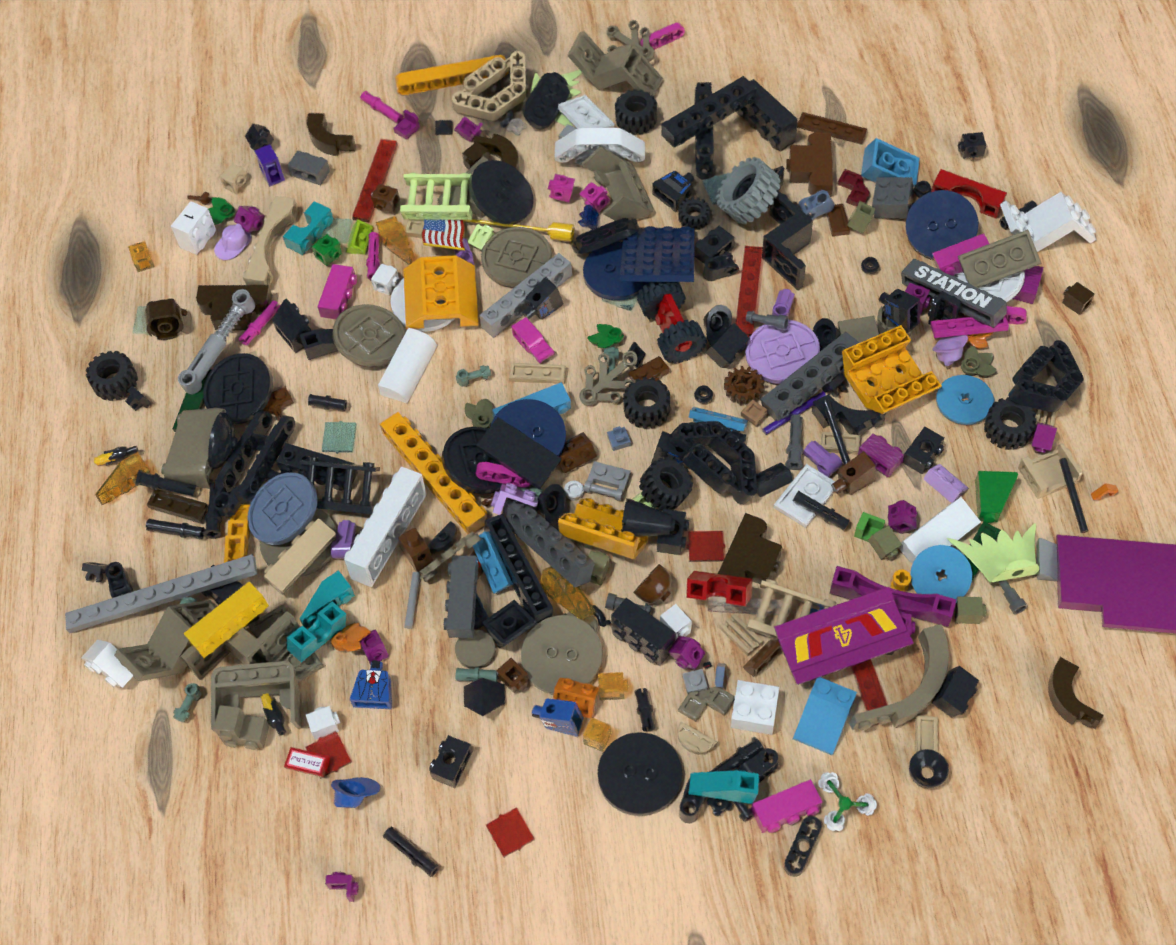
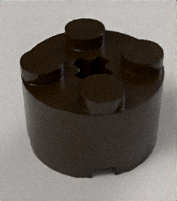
(163, 319)

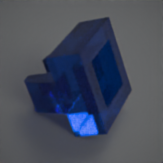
(589, 217)

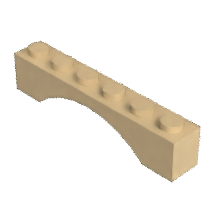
(280, 215)

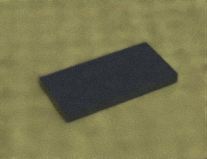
(518, 453)

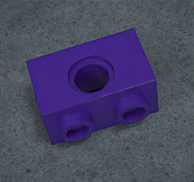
(269, 165)

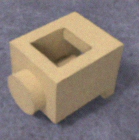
(233, 178)

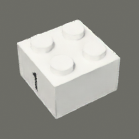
(193, 228)
(754, 707)

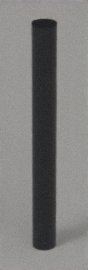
(836, 432)
(1073, 495)

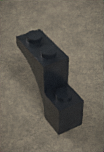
(854, 421)

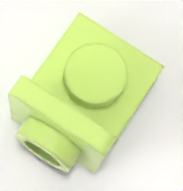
(480, 236)

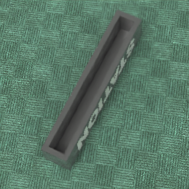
(974, 301)

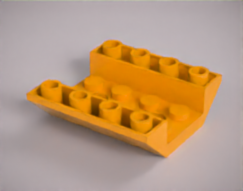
(454, 286)
(877, 362)
(601, 528)

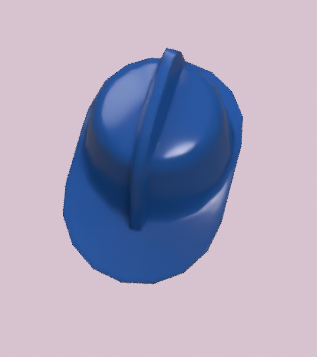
(352, 791)

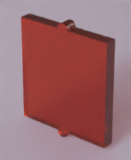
(705, 546)
(332, 747)
(510, 832)

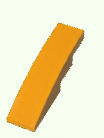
(238, 535)

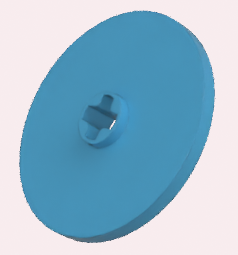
(965, 412)
(934, 560)

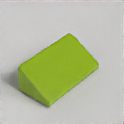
(359, 238)

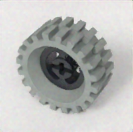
(748, 190)

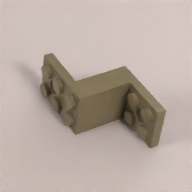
(614, 67)
(267, 648)
(163, 652)

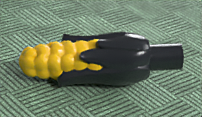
(115, 455)
(273, 714)

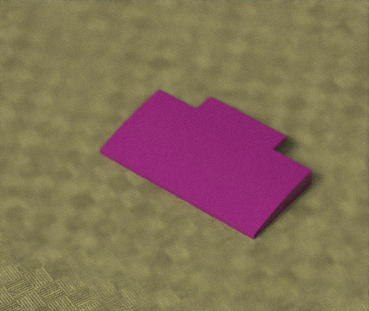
(1121, 579)

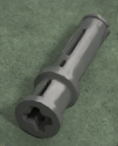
(794, 448)

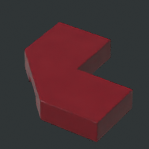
(855, 183)

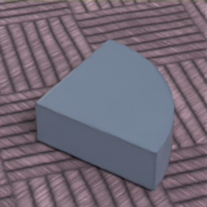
(720, 669)

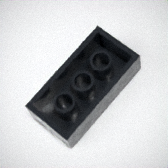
(770, 118)

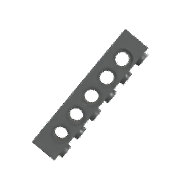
(807, 379)
(548, 543)

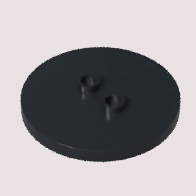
(501, 192)
(240, 386)
(461, 460)
(639, 774)

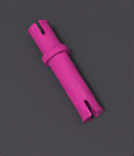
(377, 104)
(373, 254)
(256, 327)

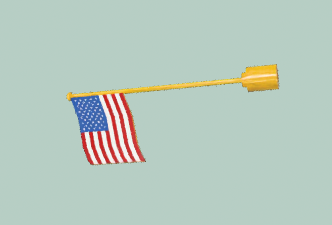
(451, 232)

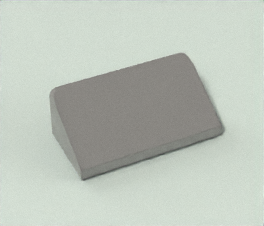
(1047, 560)

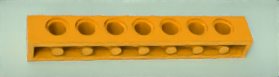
(469, 521)

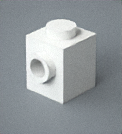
(385, 279)
(677, 621)
(322, 722)

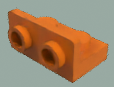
(581, 693)

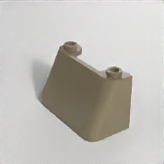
(189, 449)

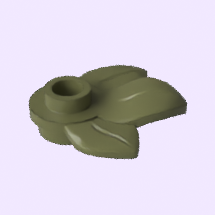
(979, 361)
(480, 414)

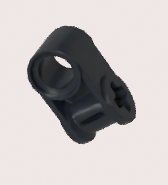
(720, 267)
(120, 583)
(758, 764)
(690, 801)

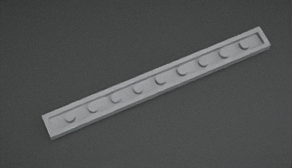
(161, 593)

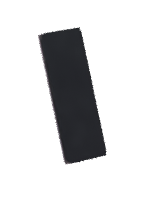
(773, 479)

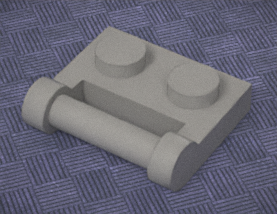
(609, 476)

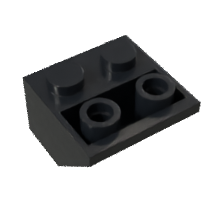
(291, 324)

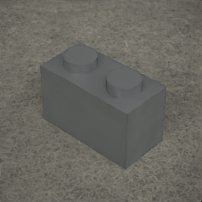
(309, 167)

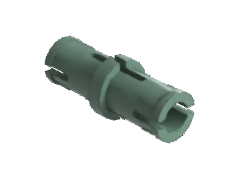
(475, 674)

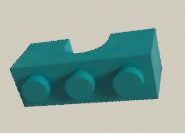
(301, 238)
(306, 641)

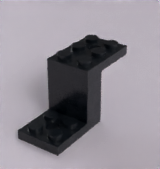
(787, 240)

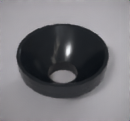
(928, 759)

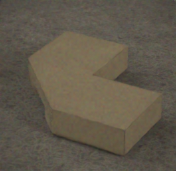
(697, 701)

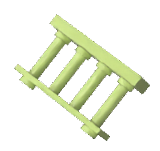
(437, 212)

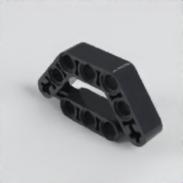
(1044, 396)
(739, 480)

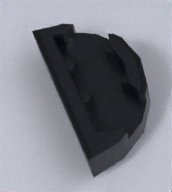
(444, 539)

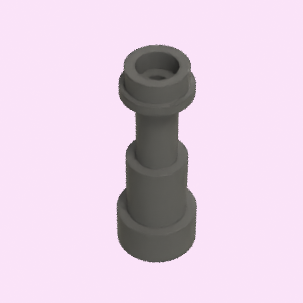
(780, 321)
(613, 602)
(1016, 603)

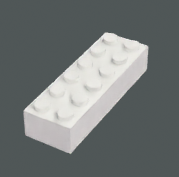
(384, 526)

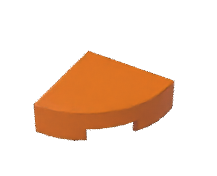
(1104, 490)

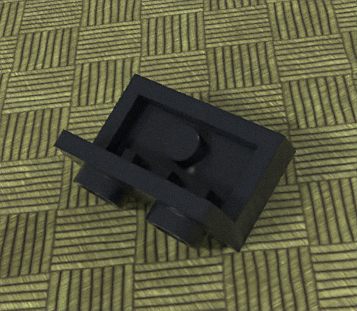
(944, 307)

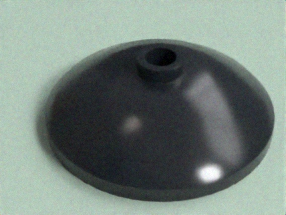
(221, 440)

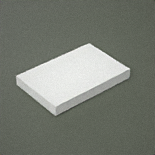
(585, 113)
(811, 484)

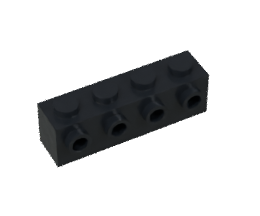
(290, 462)

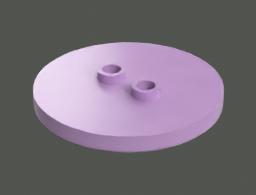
(780, 352)

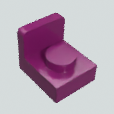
(408, 125)
(373, 647)

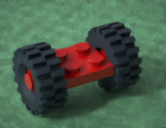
(678, 337)

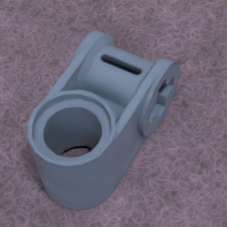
(817, 204)

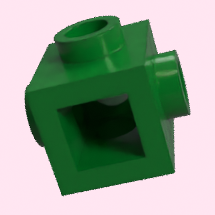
(327, 249)

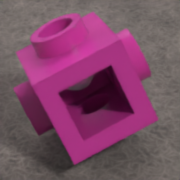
(561, 187)
(595, 196)

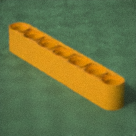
(439, 76)

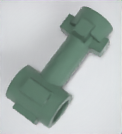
(613, 354)
(463, 376)
(193, 694)

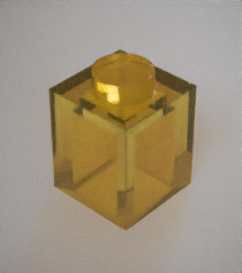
(141, 256)
(612, 686)
(597, 734)

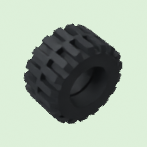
(636, 111)
(106, 365)
(646, 390)
(1006, 435)
(674, 475)

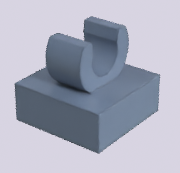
(618, 438)

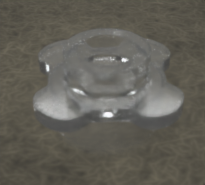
(516, 126)

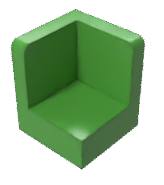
(868, 526)

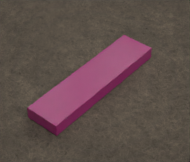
(964, 326)

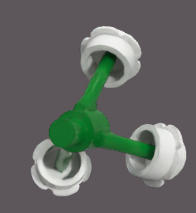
(835, 819)

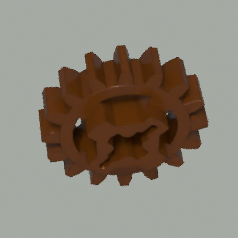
(743, 386)

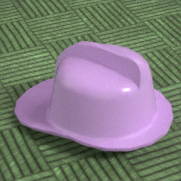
(233, 241)
(950, 348)

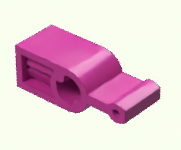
(531, 340)

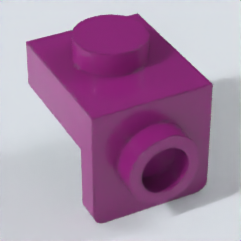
(468, 129)
(340, 881)

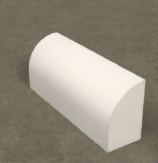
(407, 366)
(949, 523)

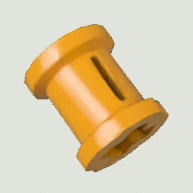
(901, 575)

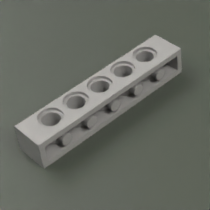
(512, 304)

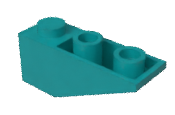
(334, 589)
(725, 785)

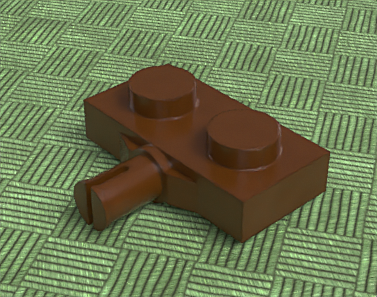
(655, 368)
(278, 400)

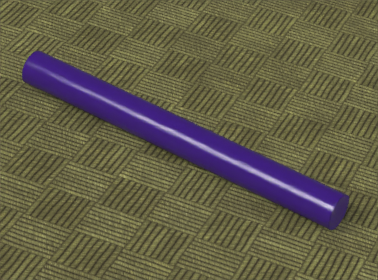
(806, 405)

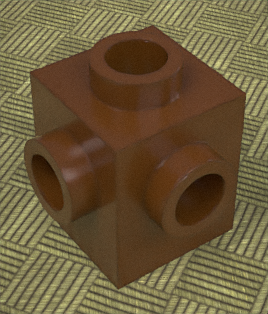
(385, 198)

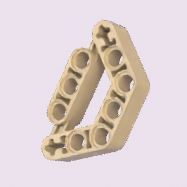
(467, 98)

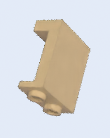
(1045, 473)

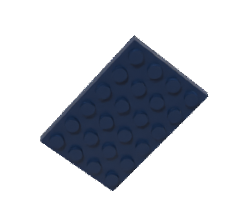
(658, 255)

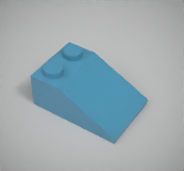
(888, 161)
(825, 715)

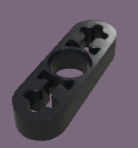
(791, 857)

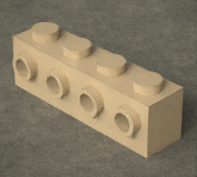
(300, 556)

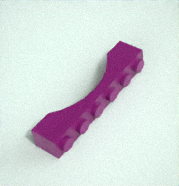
(927, 607)

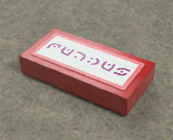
(307, 762)

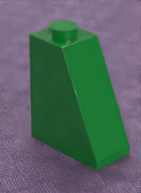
(992, 493)

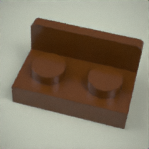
(576, 452)

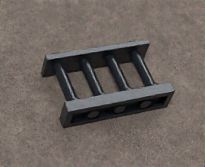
(346, 503)

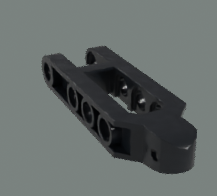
(704, 140)
(252, 440)

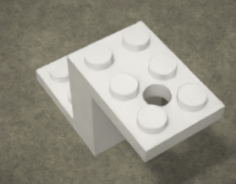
(1050, 220)

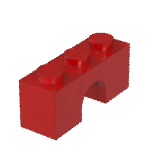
(704, 585)

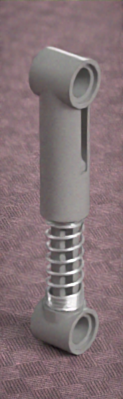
(215, 343)

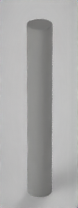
(412, 600)

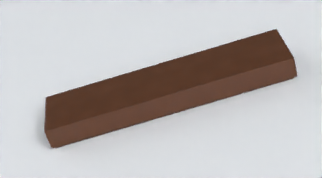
(838, 129)

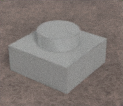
(694, 681)

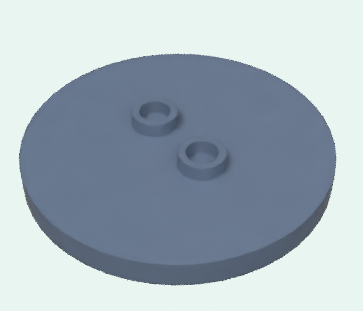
(282, 508)

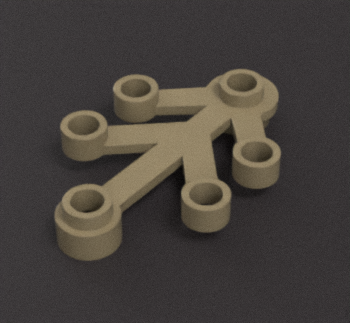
(614, 34)
(606, 380)
(430, 570)

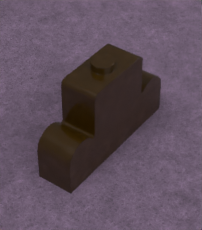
(217, 301)
(751, 552)

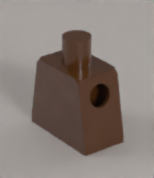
(855, 475)
(413, 546)

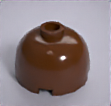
(655, 586)

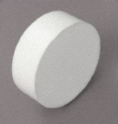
(574, 490)

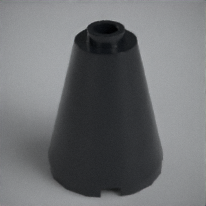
(645, 520)

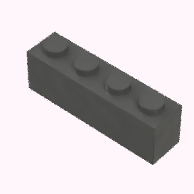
(462, 597)

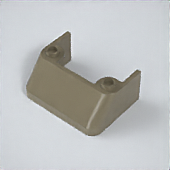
(622, 183)
(249, 680)

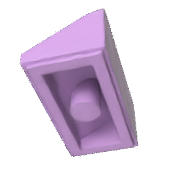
(945, 483)

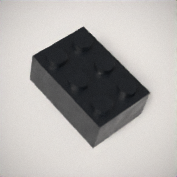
(642, 631)

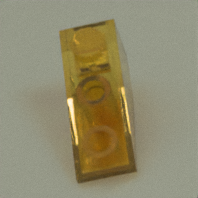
(394, 240)
(121, 479)
(566, 594)

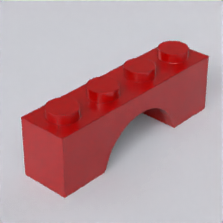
(985, 196)

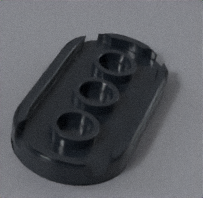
(543, 102)
(604, 235)

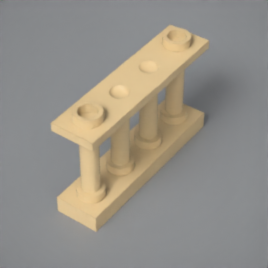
(758, 624)

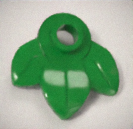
(221, 210)
(606, 336)

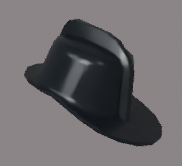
(716, 322)
(825, 332)
(553, 504)

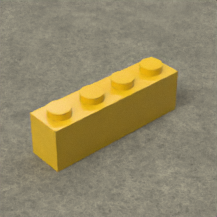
(226, 619)

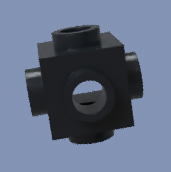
(258, 136)
(972, 145)

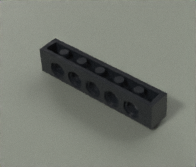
(708, 111)
(519, 570)

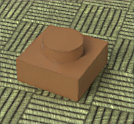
(753, 412)

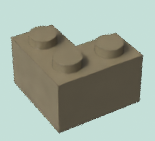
(240, 729)

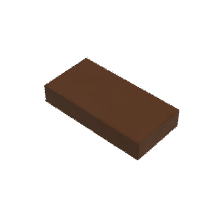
(838, 221)

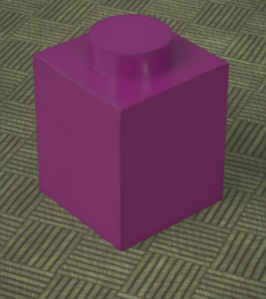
(1043, 437)

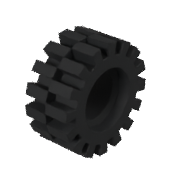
(694, 205)

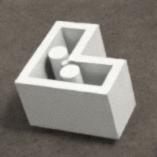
(102, 660)

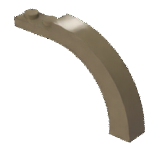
(936, 662)

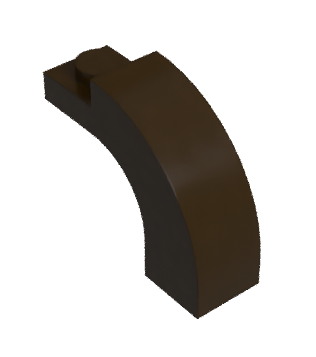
(325, 141)
(501, 148)
(1064, 699)

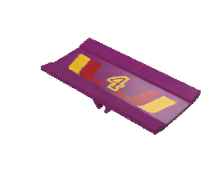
(842, 635)

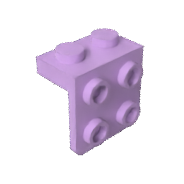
(511, 491)

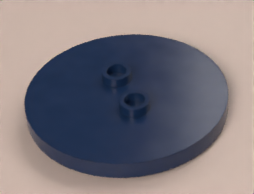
(940, 221)
(602, 274)
(536, 421)

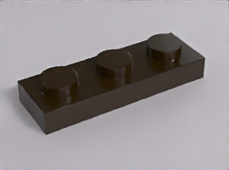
(177, 505)

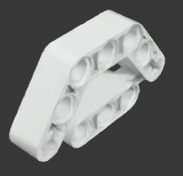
(584, 141)

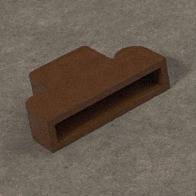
(812, 163)

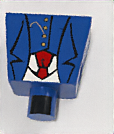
(372, 688)
(560, 716)

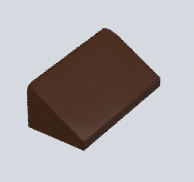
(762, 657)

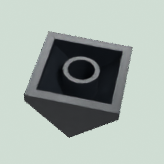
(508, 623)

